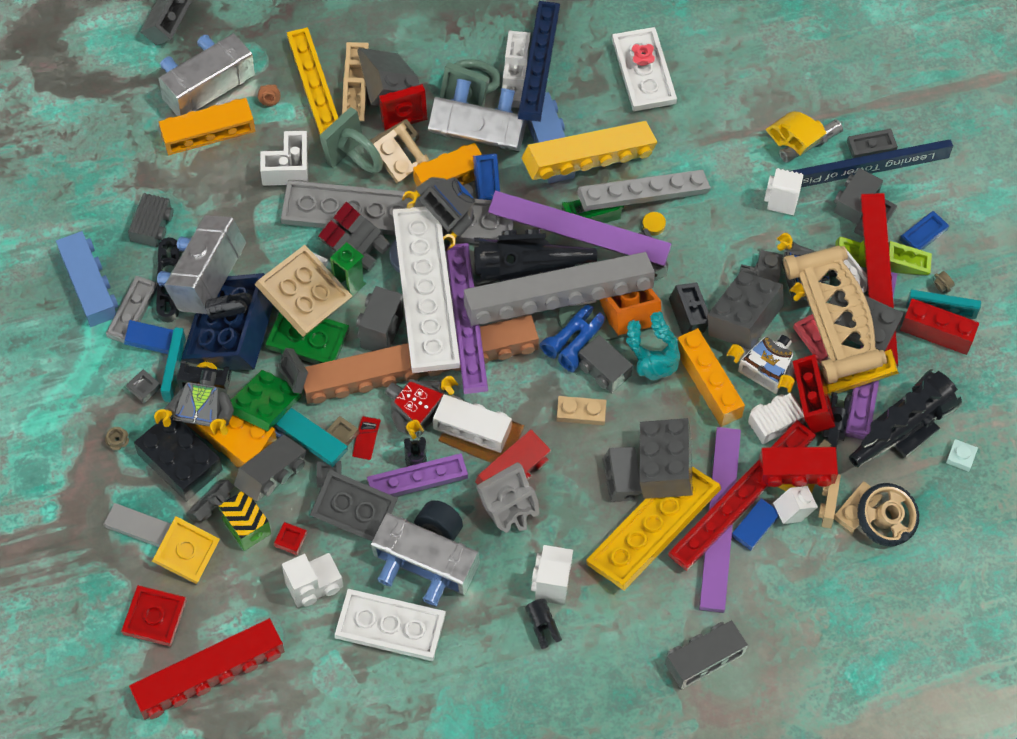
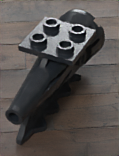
(530, 253)
(910, 419)

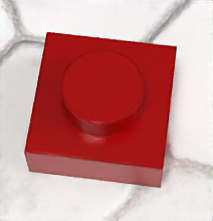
(290, 538)

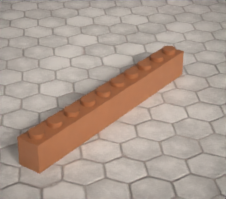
(393, 364)

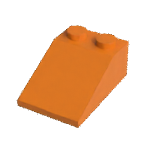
(629, 307)

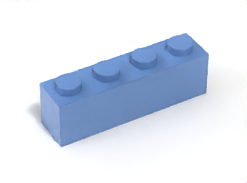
(549, 129)
(86, 278)

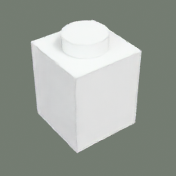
(795, 505)

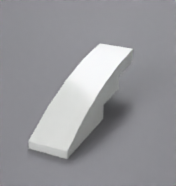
(516, 63)

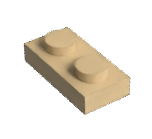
(581, 410)
(827, 509)
(847, 513)

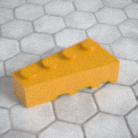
(240, 443)

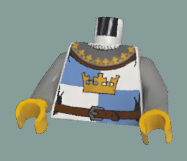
(767, 363)

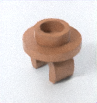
(269, 95)

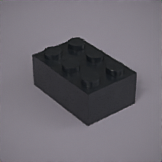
(178, 457)

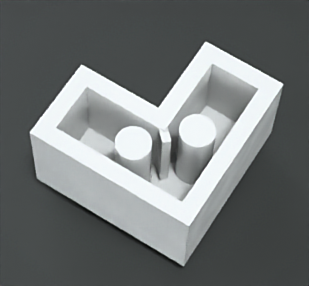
(286, 165)
(552, 574)
(311, 579)

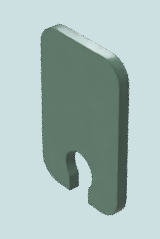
(606, 331)

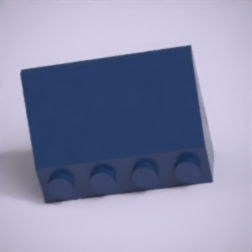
(232, 339)

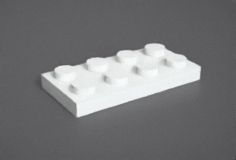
(648, 84)
(390, 624)

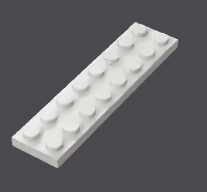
(425, 290)

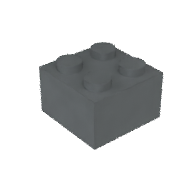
(380, 319)

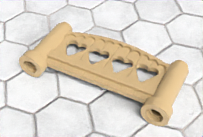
(842, 359)

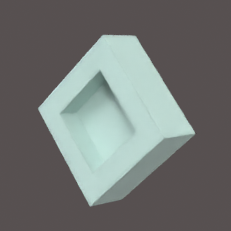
(961, 455)

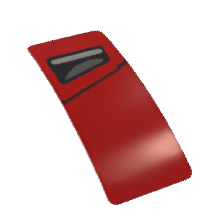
(366, 438)

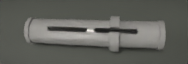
(832, 129)

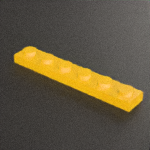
(312, 78)

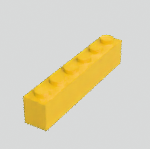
(589, 150)

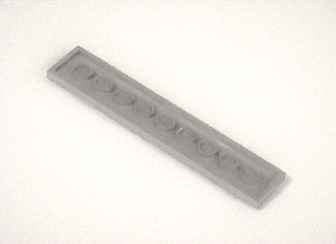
(317, 204)

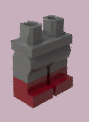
(363, 235)

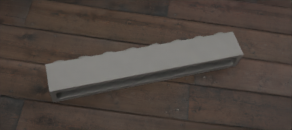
(558, 288)

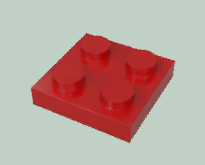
(403, 105)
(154, 616)

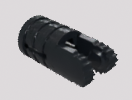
(227, 305)
(415, 447)
(542, 620)

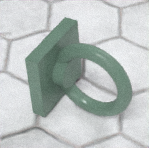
(479, 83)
(342, 139)

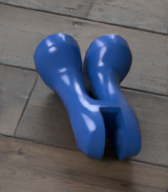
(569, 355)

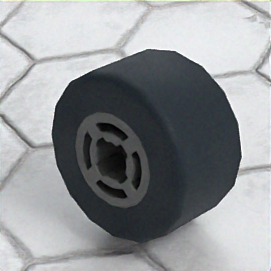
(440, 519)

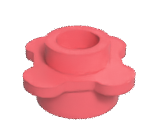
(643, 59)

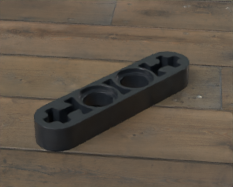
(164, 260)

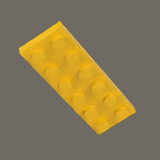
(649, 532)

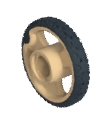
(896, 494)

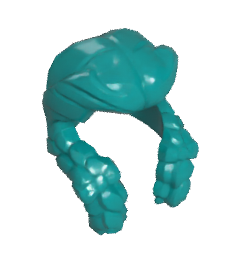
(654, 364)

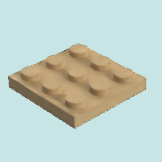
(303, 290)

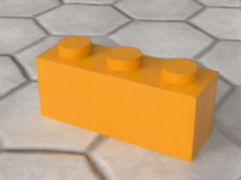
(454, 164)

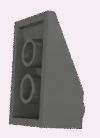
(385, 73)

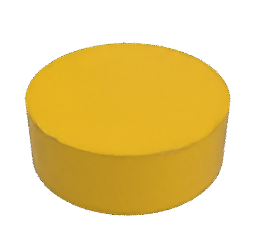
(654, 222)

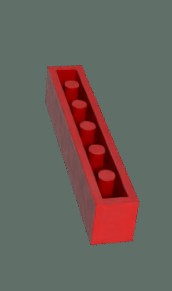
(207, 669)

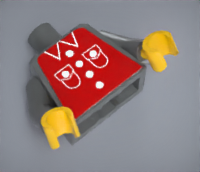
(417, 403)

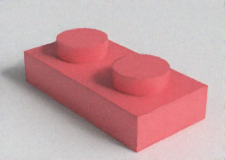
(810, 335)

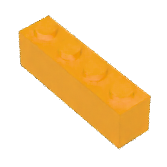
(207, 126)
(710, 378)

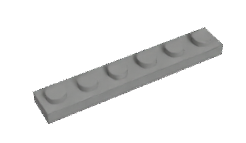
(643, 190)

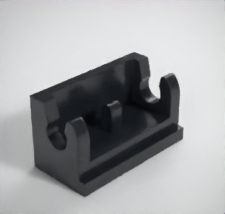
(689, 308)
(193, 374)

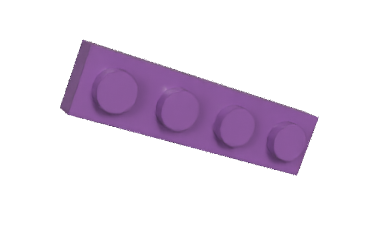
(420, 476)

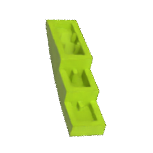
(902, 257)

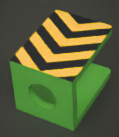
(245, 520)

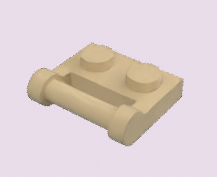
(394, 158)

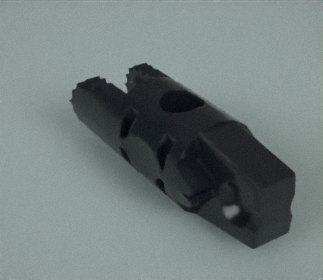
(840, 418)

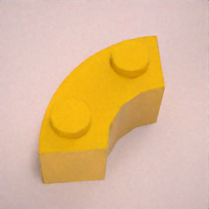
(797, 131)

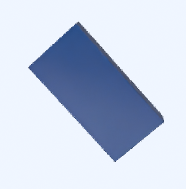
(486, 175)
(924, 231)
(148, 337)
(755, 524)

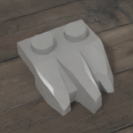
(509, 498)

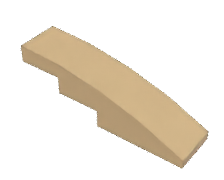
(354, 83)

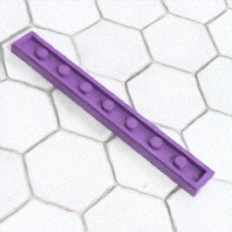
(578, 227)
(468, 336)
(864, 402)
(718, 555)

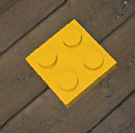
(185, 550)

